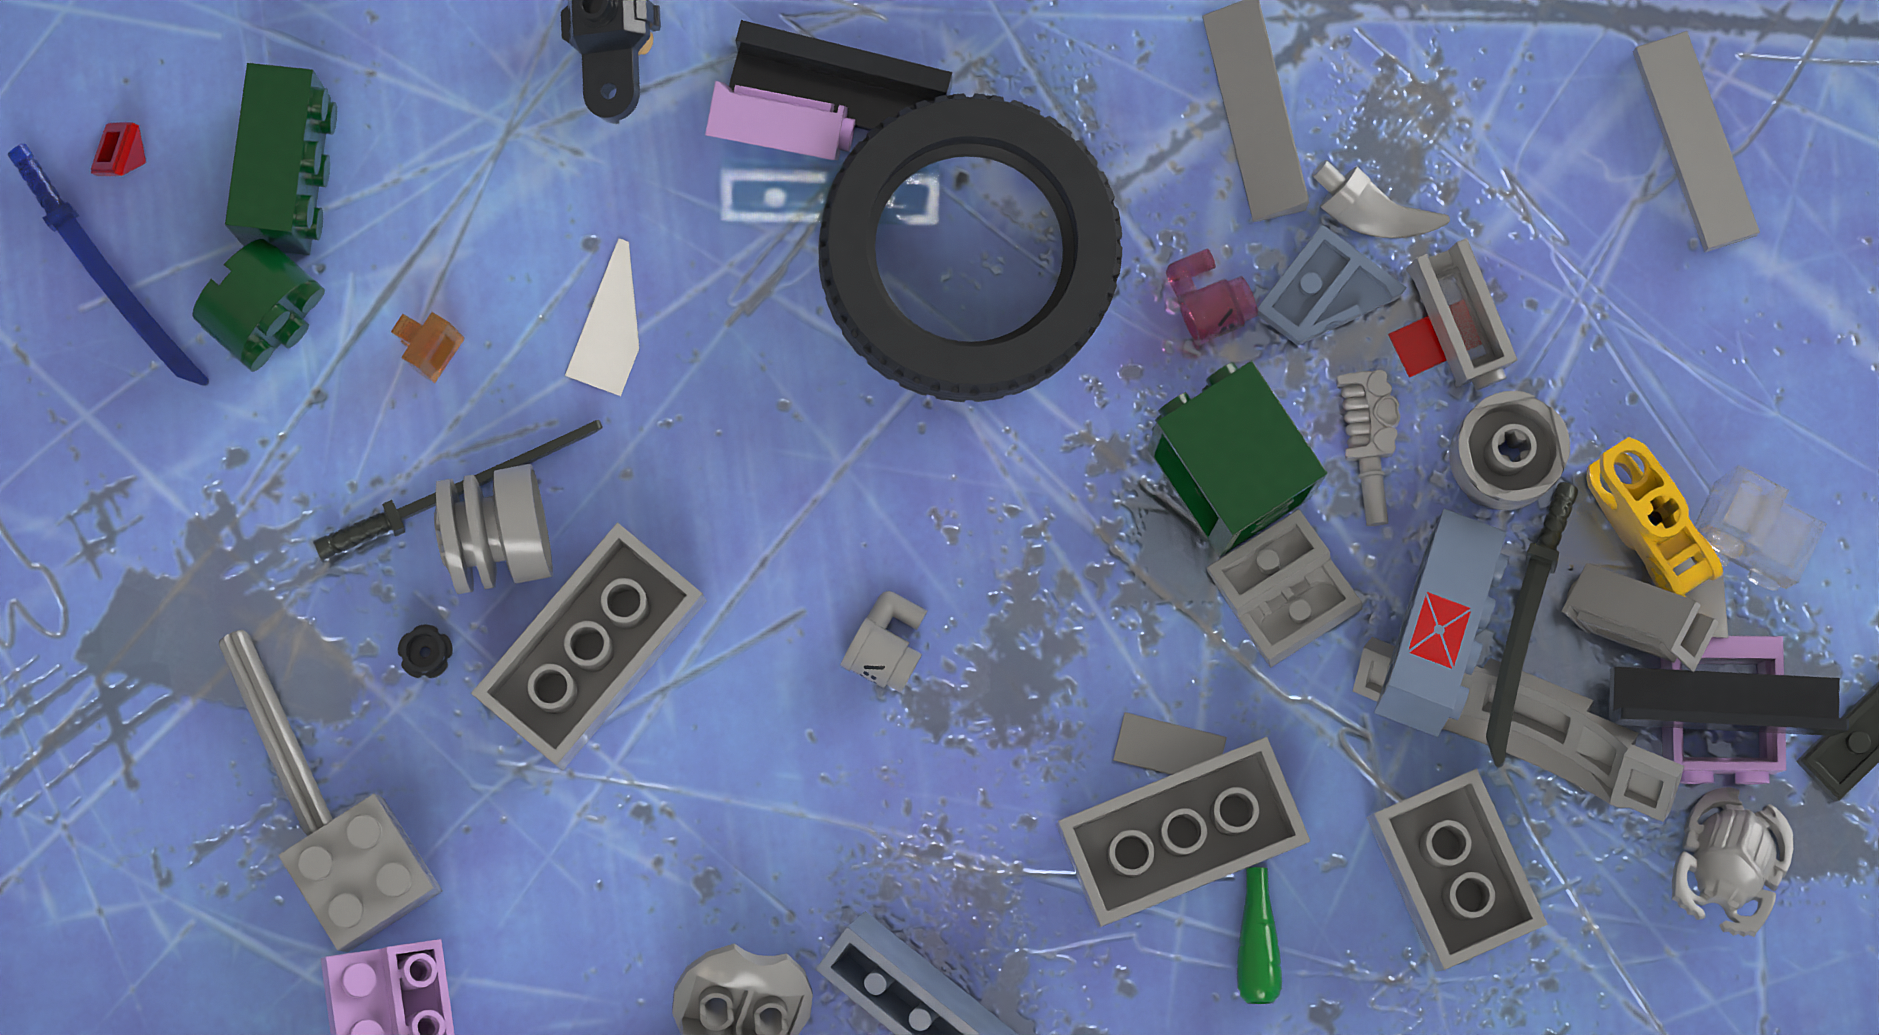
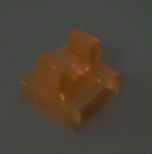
(428, 344)

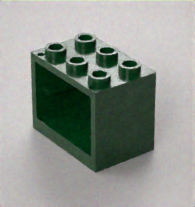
(1234, 456)

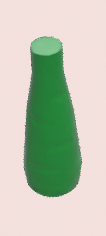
(1258, 951)

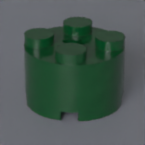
(258, 303)

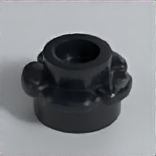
(421, 637)

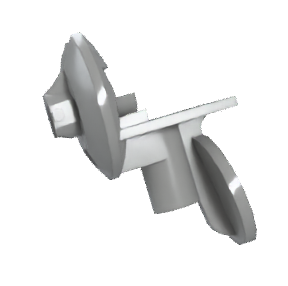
(742, 994)

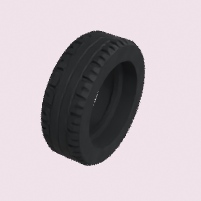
(994, 131)

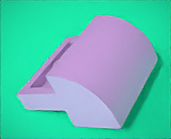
(389, 991)

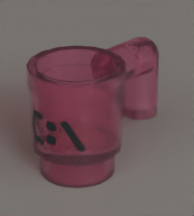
(1213, 308)

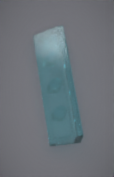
(799, 189)

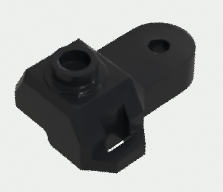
(609, 40)

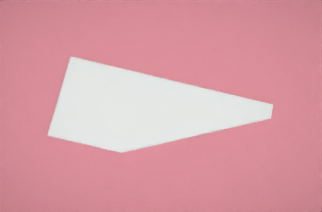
(610, 332)

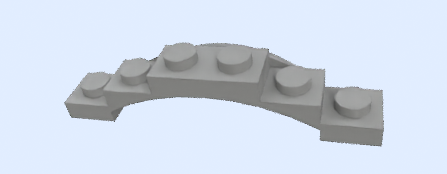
(1555, 733)

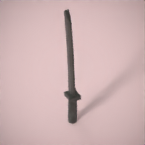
(392, 518)
(1541, 560)

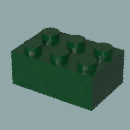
(280, 158)

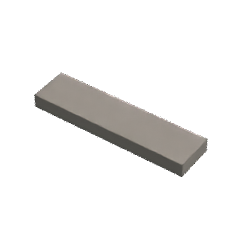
(1696, 141)

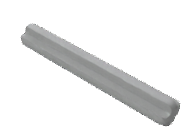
(275, 731)

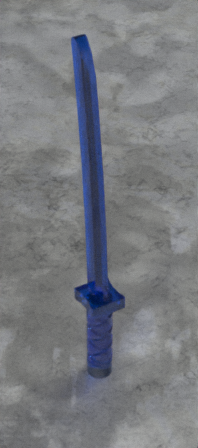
(62, 218)

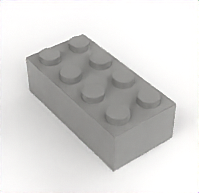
(589, 646)
(1182, 832)

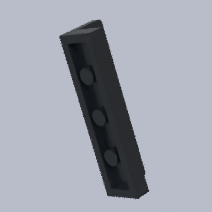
(833, 73)
(1725, 701)

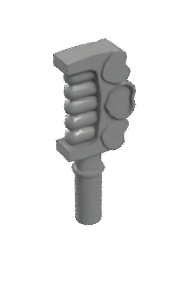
(1372, 433)

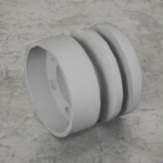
(493, 529)

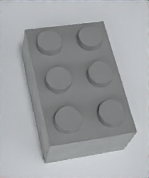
(1456, 870)

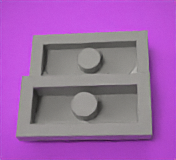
(1284, 588)

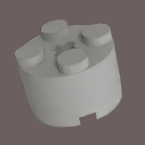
(1524, 424)

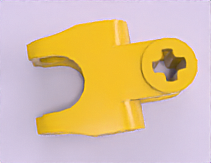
(1652, 494)

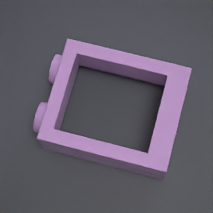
(1769, 657)

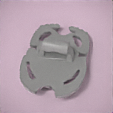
(1732, 860)

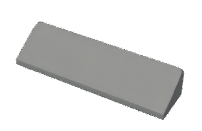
(1256, 110)

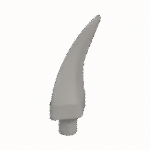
(1367, 210)

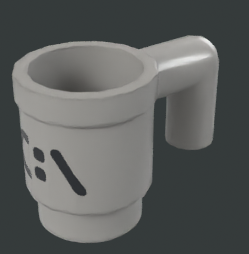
(880, 653)

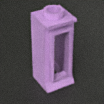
(779, 121)

